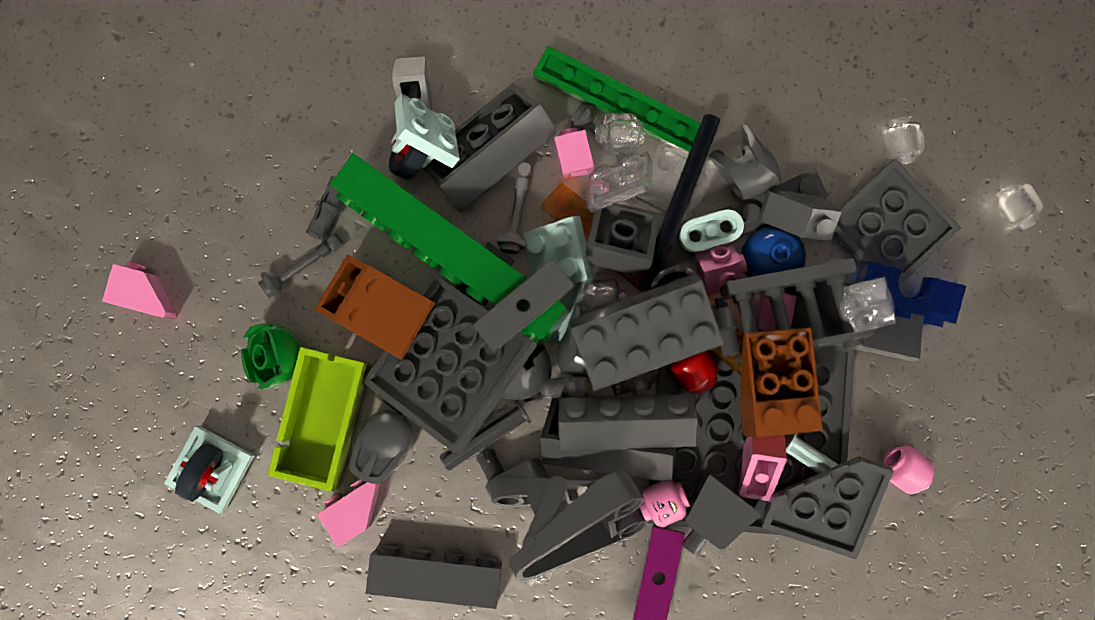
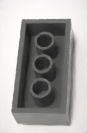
(646, 331)

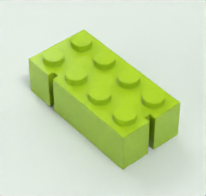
(319, 419)

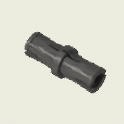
(325, 213)

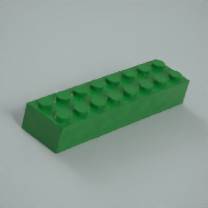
(437, 242)

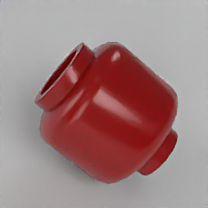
(696, 372)

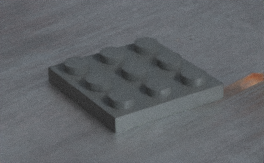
(894, 222)

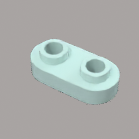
(710, 232)

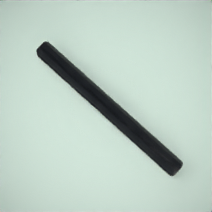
(681, 198)

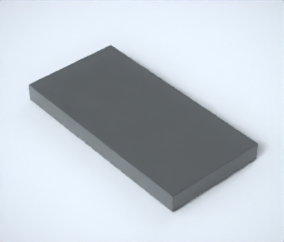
(895, 340)

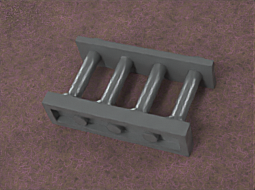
(804, 280)

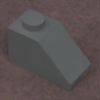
(800, 214)

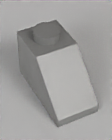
(412, 79)

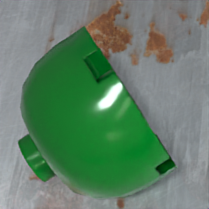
(270, 355)

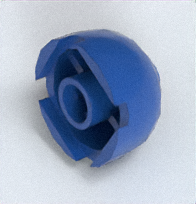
(773, 251)

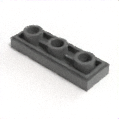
(506, 320)

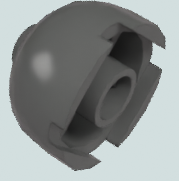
(531, 376)

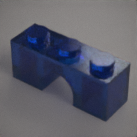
(935, 301)

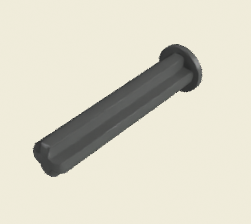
(487, 435)

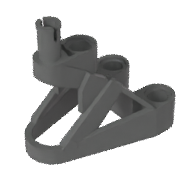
(563, 525)

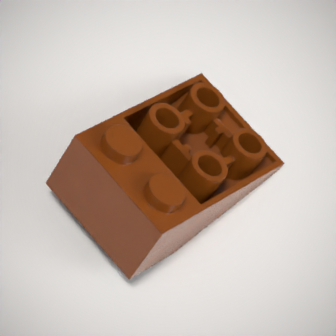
(374, 306)
(779, 384)

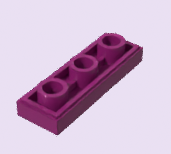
(661, 556)

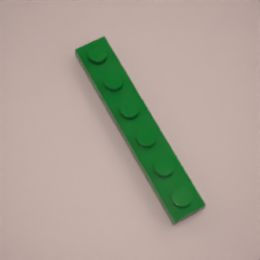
(615, 97)

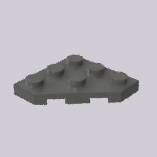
(831, 507)

